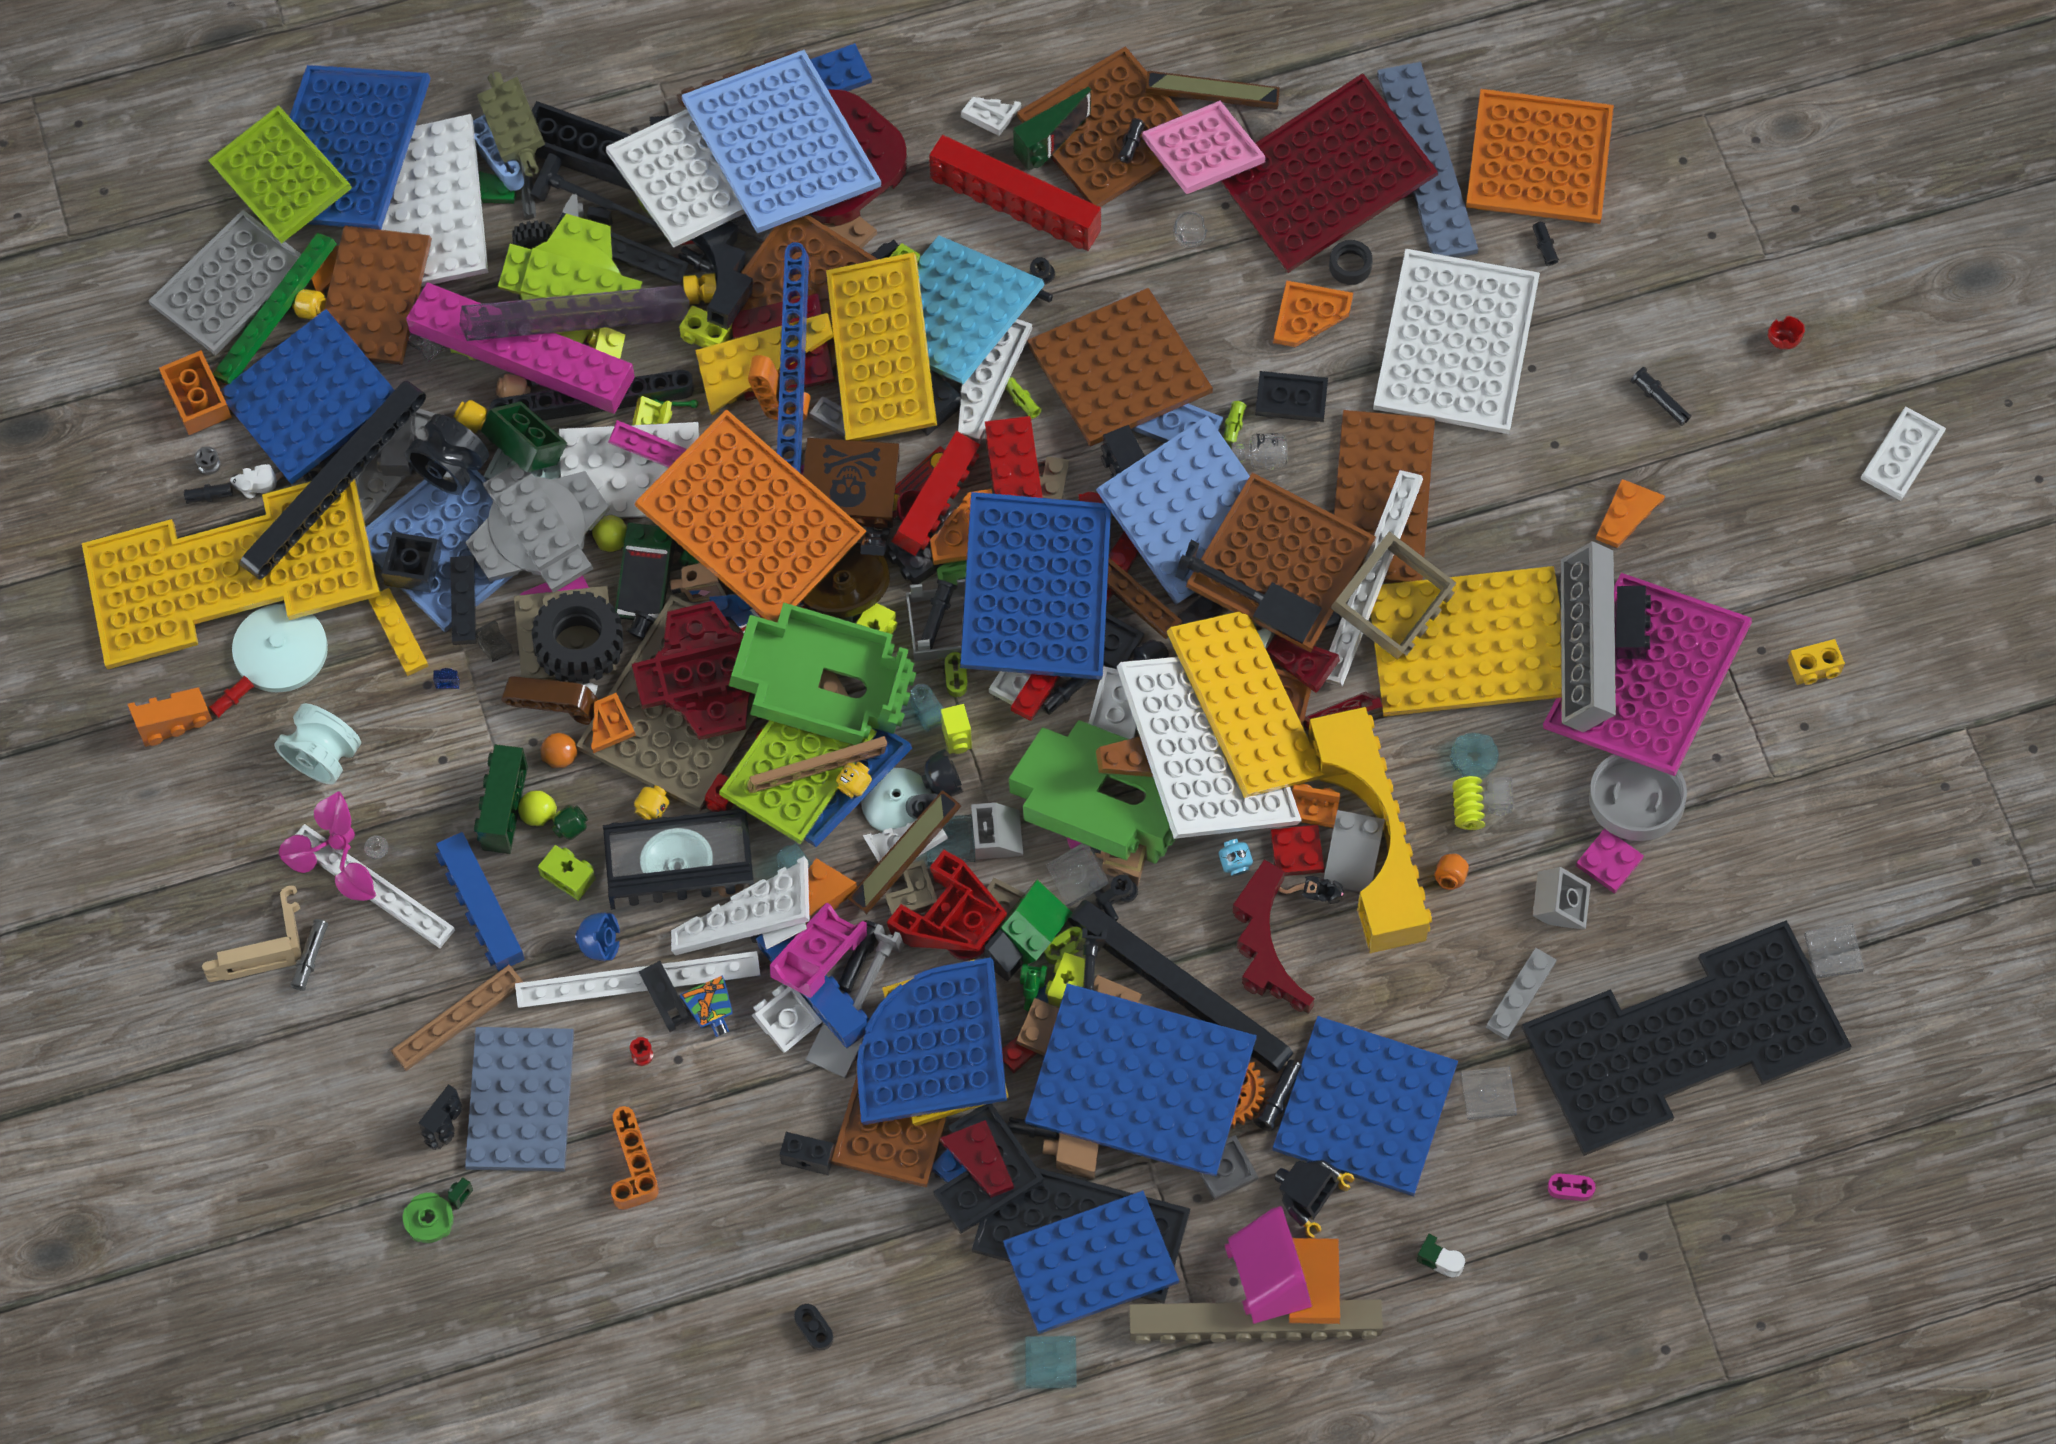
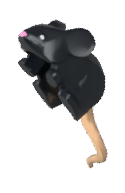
(1318, 889)

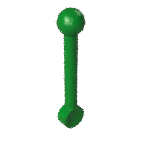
(693, 403)

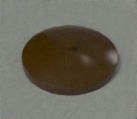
(851, 585)

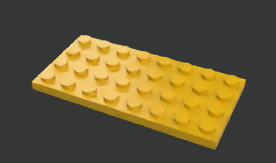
(881, 347)
(1245, 703)

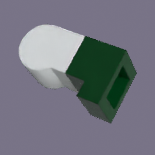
(1440, 1259)

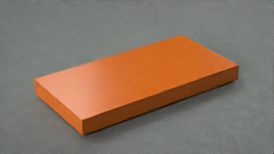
(1321, 1272)

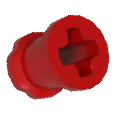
(646, 1055)

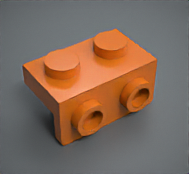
(1316, 805)

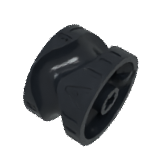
(447, 454)

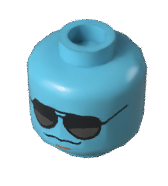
(1235, 857)

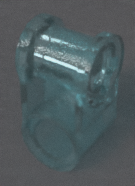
(928, 709)

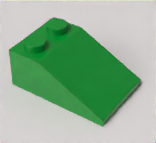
(1034, 921)

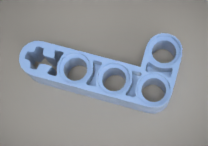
(509, 172)

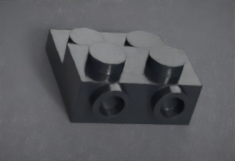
(913, 567)
(436, 1123)

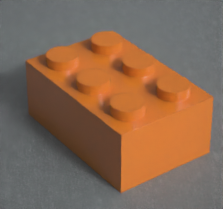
(195, 392)

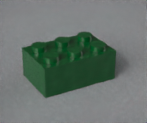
(523, 437)

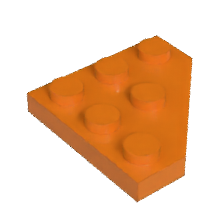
(1309, 311)
(952, 539)

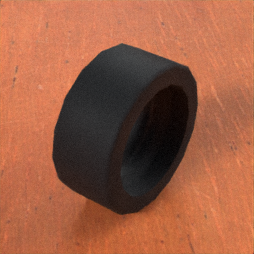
(1350, 277)

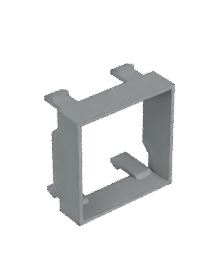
(924, 651)

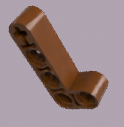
(551, 696)

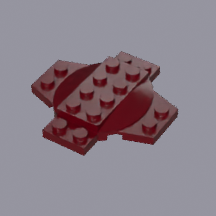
(696, 672)

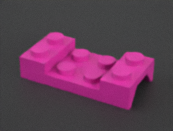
(816, 951)

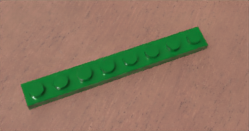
(274, 309)

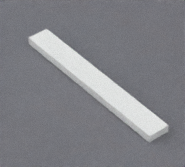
(387, 895)

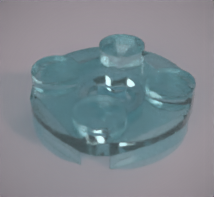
(1477, 743)

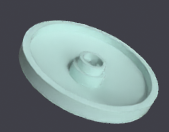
(279, 651)

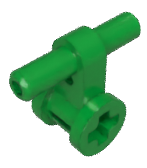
(1032, 979)

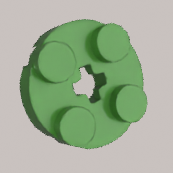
(428, 1232)

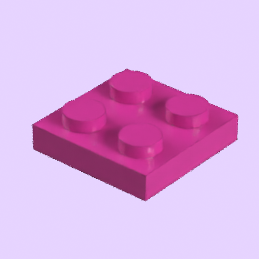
(1609, 860)

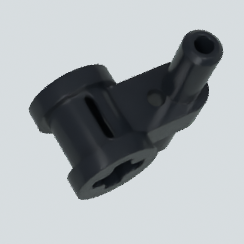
(1042, 272)
(1107, 899)

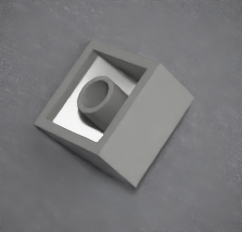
(1561, 899)

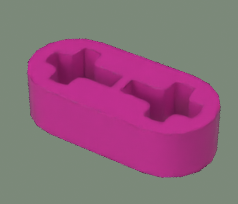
(1569, 1192)

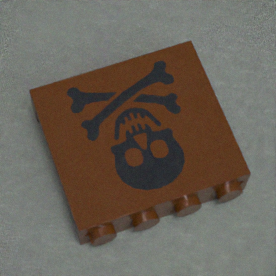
(855, 477)

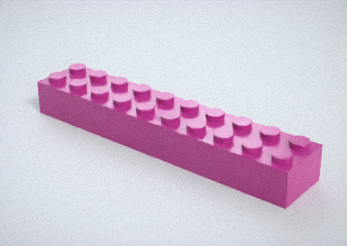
(538, 357)

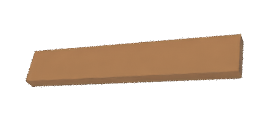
(817, 765)
(456, 1018)

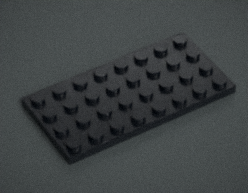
(1065, 1197)

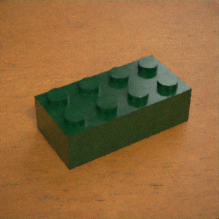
(501, 799)

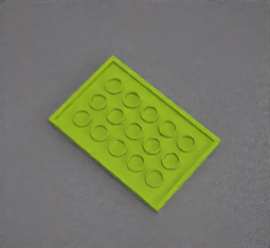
(280, 174)
(793, 805)

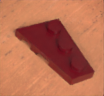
(1308, 667)
(1359, 701)
(979, 1154)

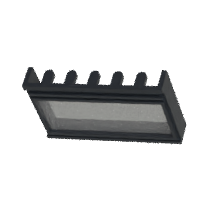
(677, 855)

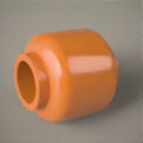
(1451, 871)

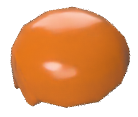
(558, 750)

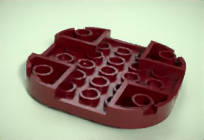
(882, 146)

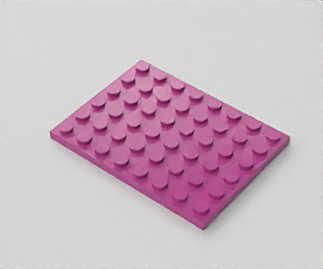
(1671, 690)

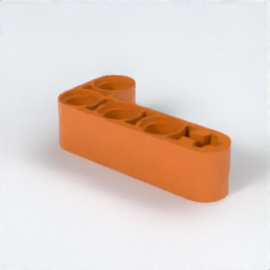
(765, 384)
(632, 1155)

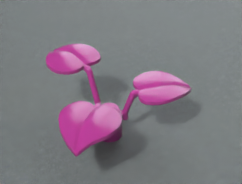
(332, 815)

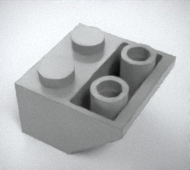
(996, 831)

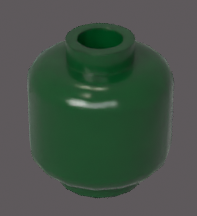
(569, 822)

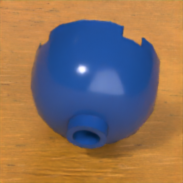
(598, 935)

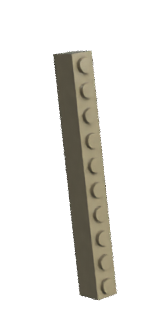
(1229, 1321)

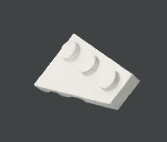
(884, 841)

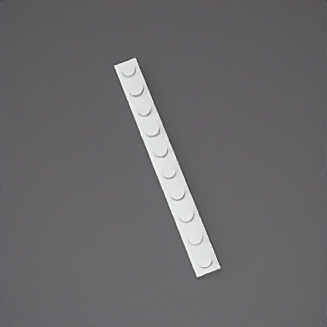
(1363, 599)
(630, 981)

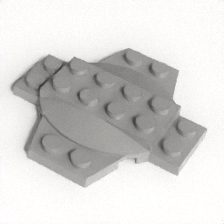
(537, 526)

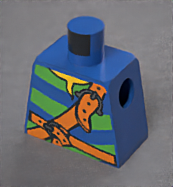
(709, 1005)

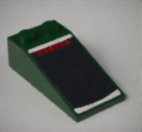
(1044, 133)
(644, 571)

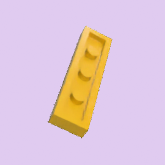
(398, 632)

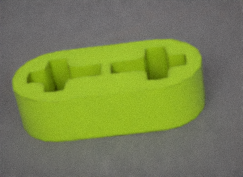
(951, 674)
(1061, 941)

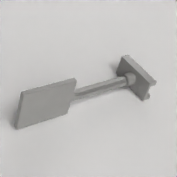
(827, 1049)

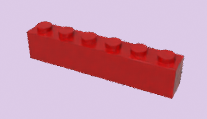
(935, 494)

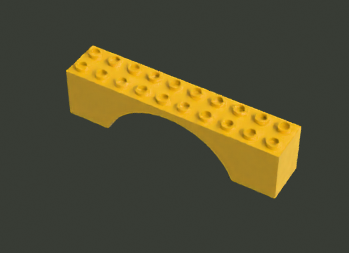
(1393, 902)

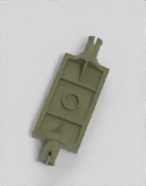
(511, 121)

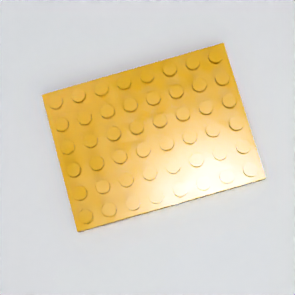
(1483, 649)

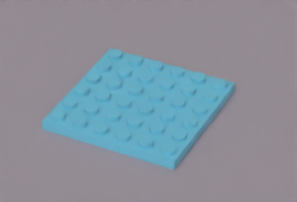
(968, 305)

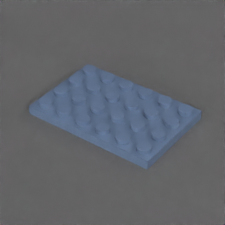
(520, 1099)

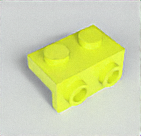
(607, 341)
(651, 412)

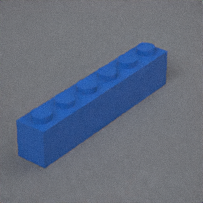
(480, 902)
(828, 1002)

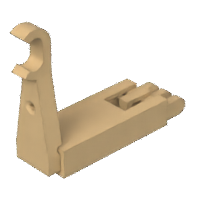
(263, 955)

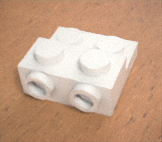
(786, 1017)

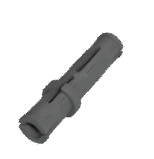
(305, 964)

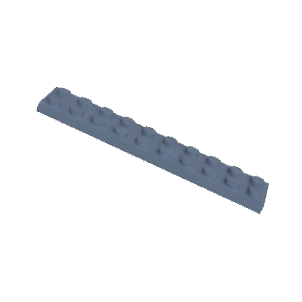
(1439, 199)

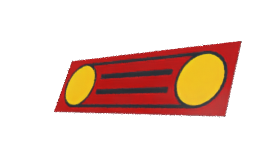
(918, 476)

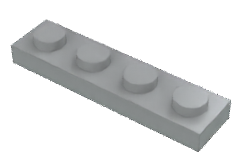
(1521, 993)

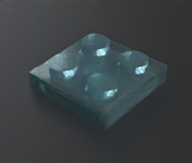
(1051, 1362)

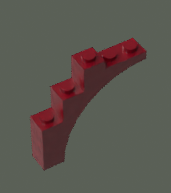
(1256, 942)

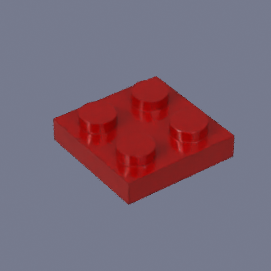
(1297, 850)

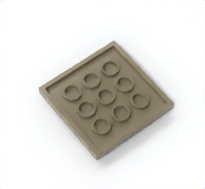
(572, 638)

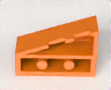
(170, 716)
(827, 886)

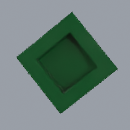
(459, 1192)

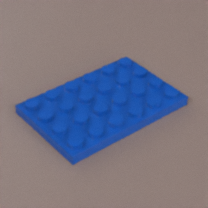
(1090, 1262)

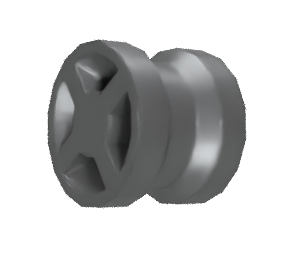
(208, 455)

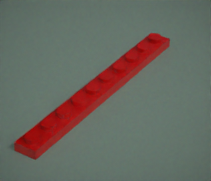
(1039, 686)

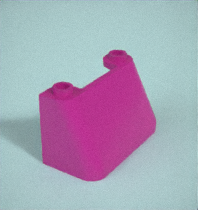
(1268, 1267)

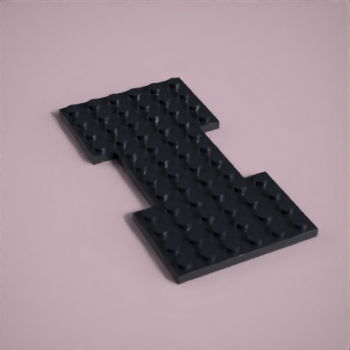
(1620, 1064)

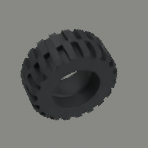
(571, 611)

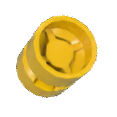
(699, 288)

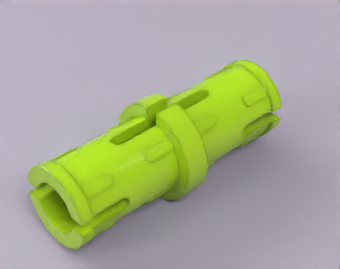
(1022, 398)
(1234, 422)

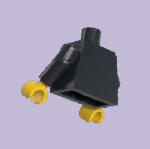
(1308, 1188)

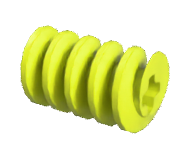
(1467, 803)

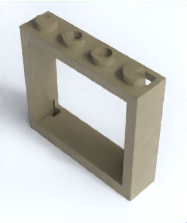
(1420, 565)

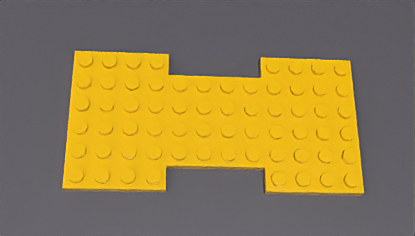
(157, 587)

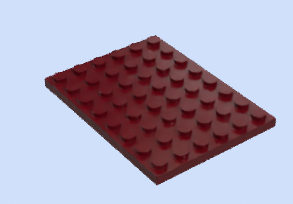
(1329, 173)

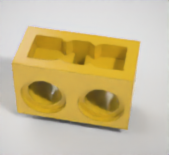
(1813, 657)

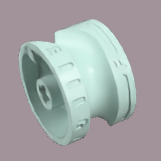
(318, 743)

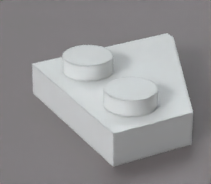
(990, 113)

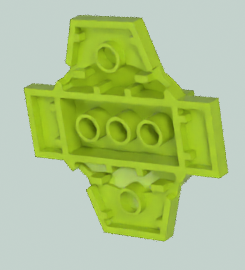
(569, 263)

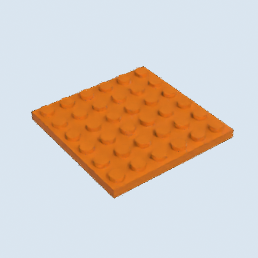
(1540, 156)

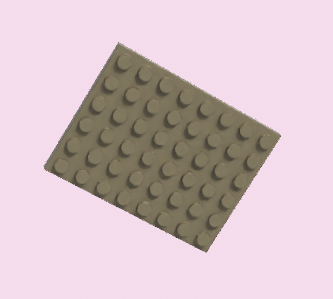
(664, 744)

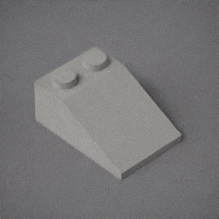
(1354, 850)

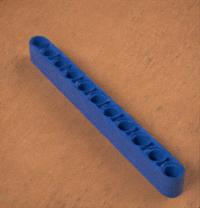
(794, 354)

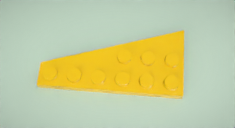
(727, 364)

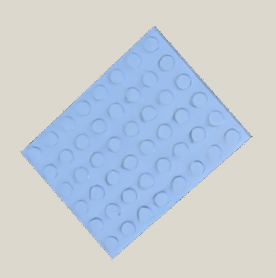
(781, 141)

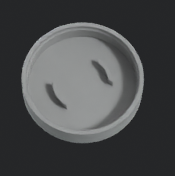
(1636, 799)

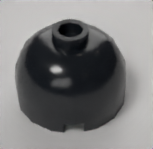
(941, 774)

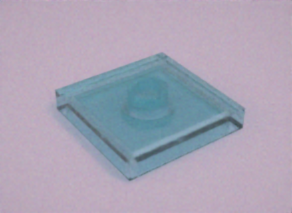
(959, 841)

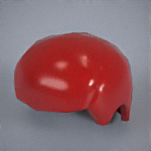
(1786, 333)

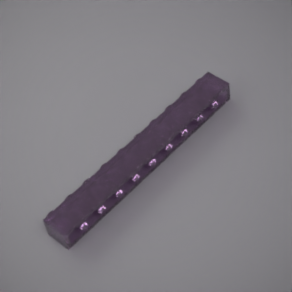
(573, 312)

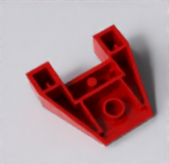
(959, 918)

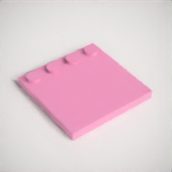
(1203, 147)

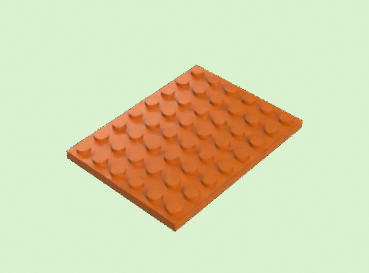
(750, 517)

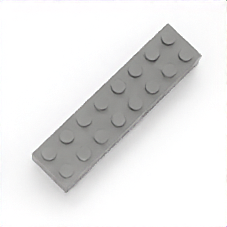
(1587, 637)

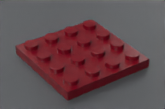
(817, 362)

